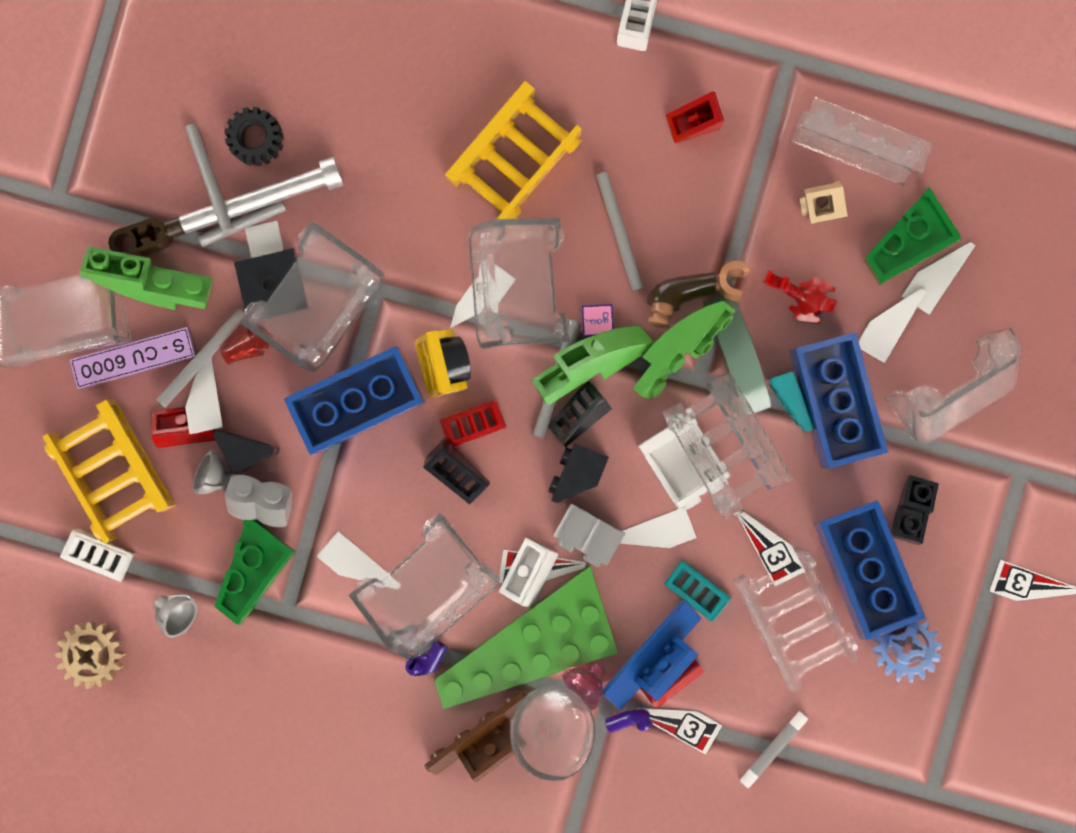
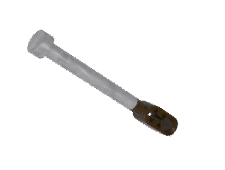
(327, 174)

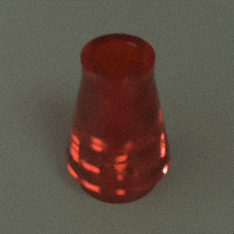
(244, 347)

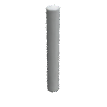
(243, 222)

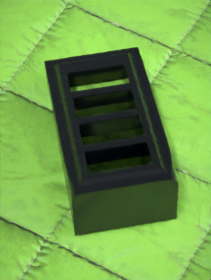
(592, 414)
(454, 457)

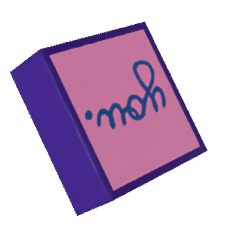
(597, 319)

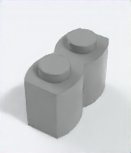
(252, 500)
(589, 535)

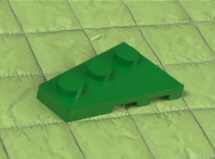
(915, 238)
(254, 568)

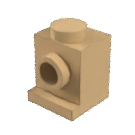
(832, 209)

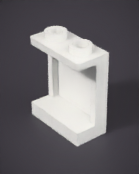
(674, 468)

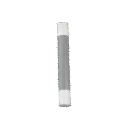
(773, 749)

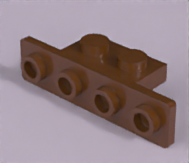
(483, 746)

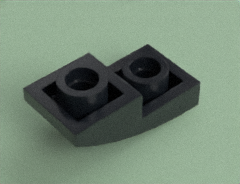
(914, 509)

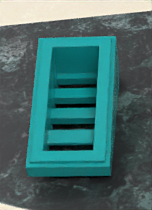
(790, 396)
(718, 608)

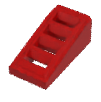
(496, 414)

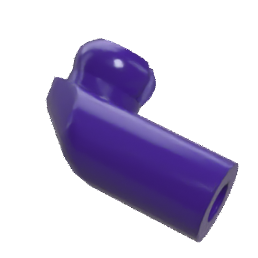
(428, 662)
(629, 718)

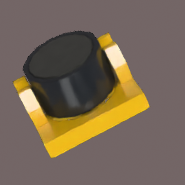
(443, 362)

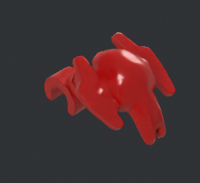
(810, 301)

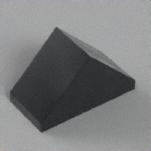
(243, 452)

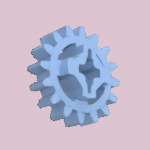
(918, 651)

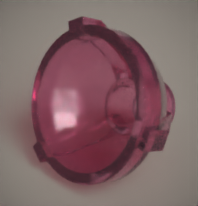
(586, 681)

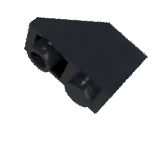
(580, 472)

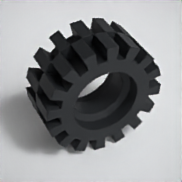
(254, 118)

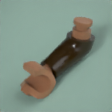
(674, 292)

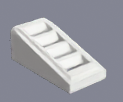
(636, 35)
(72, 544)

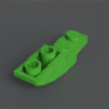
(146, 283)
(689, 336)
(597, 354)

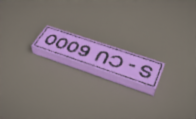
(133, 358)

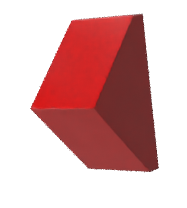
(696, 118)

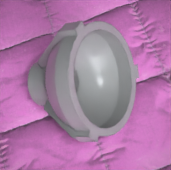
(211, 474)
(175, 614)

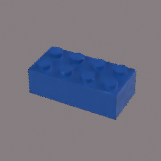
(354, 400)
(839, 401)
(869, 571)

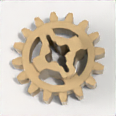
(99, 663)

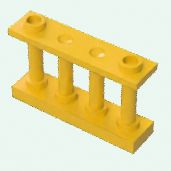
(503, 126)
(126, 445)

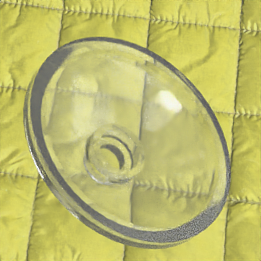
(567, 737)

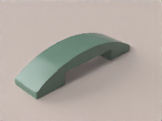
(742, 358)

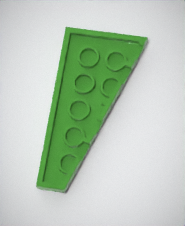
(547, 639)

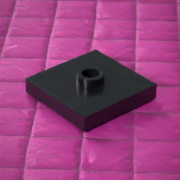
(262, 274)

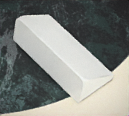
(528, 573)

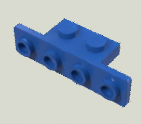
(658, 660)

